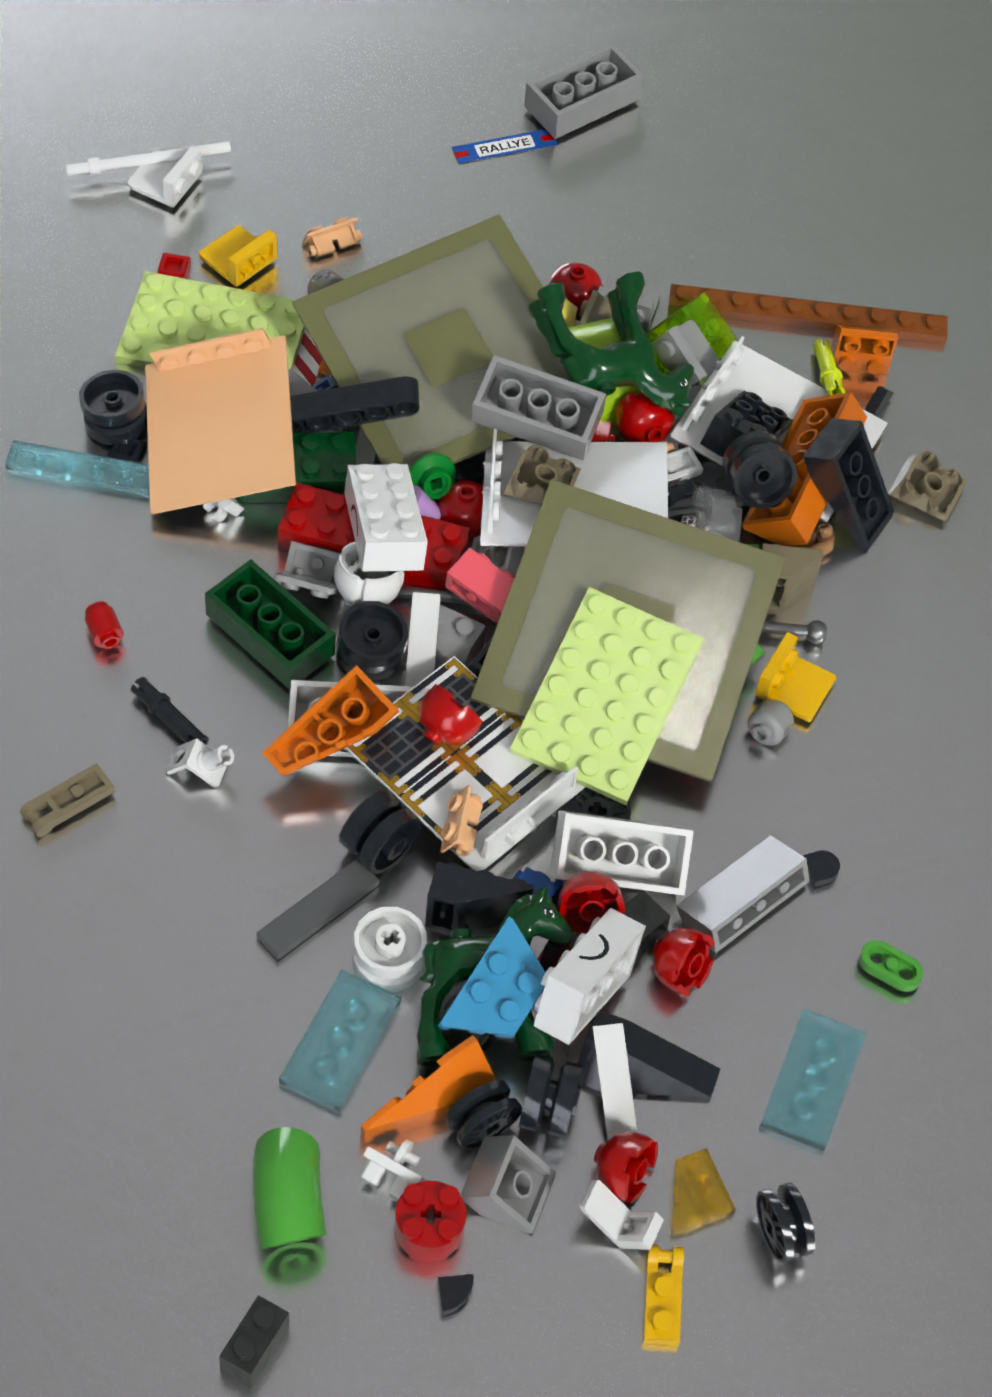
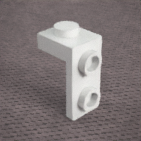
(622, 1226)

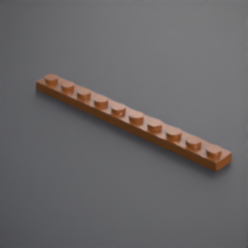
(813, 313)

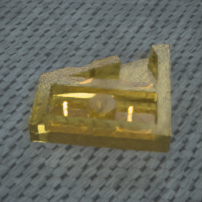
(698, 1193)

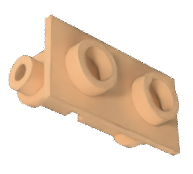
(322, 238)
(462, 809)

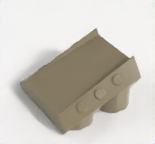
(534, 472)
(928, 485)

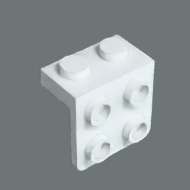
(168, 180)

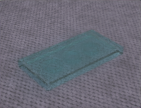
(340, 1040)
(813, 1079)

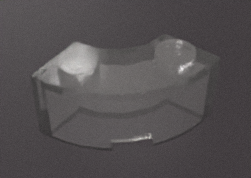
(717, 511)

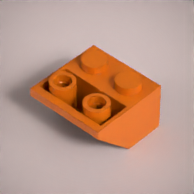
(863, 349)

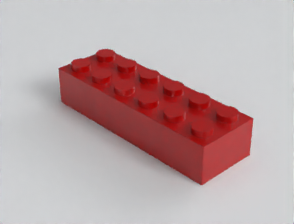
(324, 521)

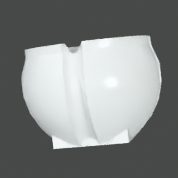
(367, 585)

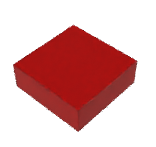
(174, 265)

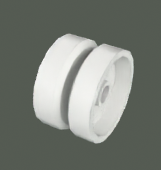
(389, 948)

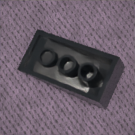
(850, 479)

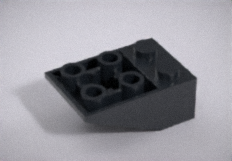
(740, 416)
(470, 898)

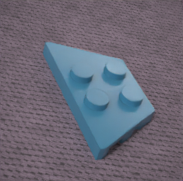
(499, 988)

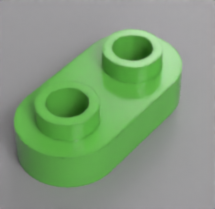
(891, 965)

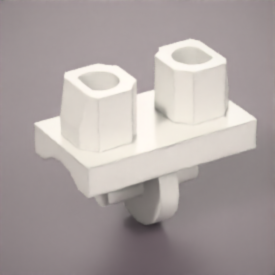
(378, 1164)

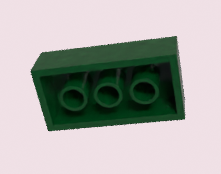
(319, 463)
(270, 623)

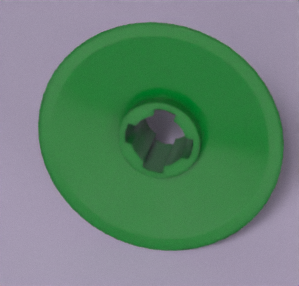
(433, 467)

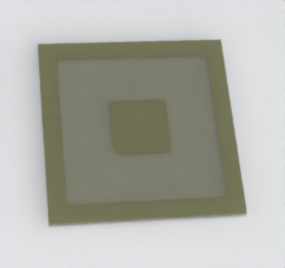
(438, 321)
(656, 566)

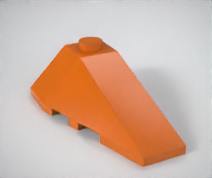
(337, 720)
(431, 1097)

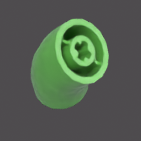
(287, 1187)

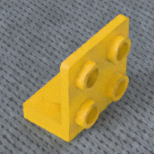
(240, 254)
(794, 680)

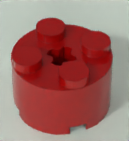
(430, 1202)

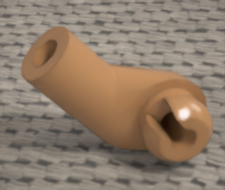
(824, 539)

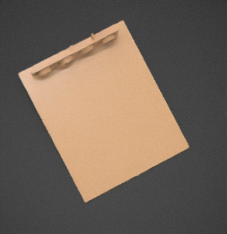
(218, 420)

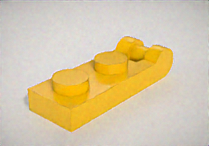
(663, 1297)

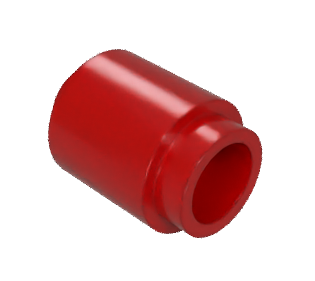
(103, 625)

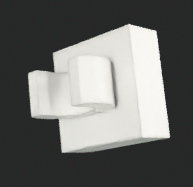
(228, 505)

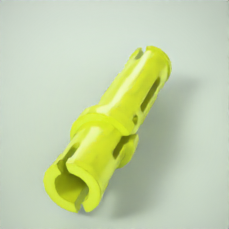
(830, 375)

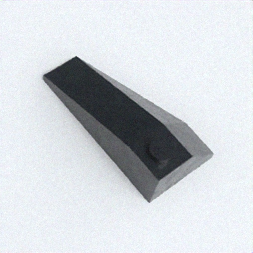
(653, 1063)

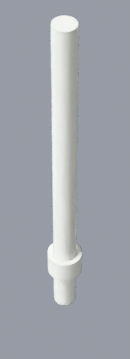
(95, 166)

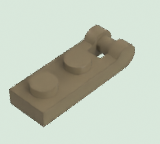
(67, 799)

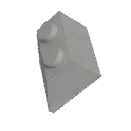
(455, 637)
(508, 1183)

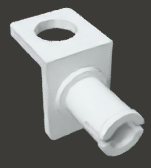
(202, 761)

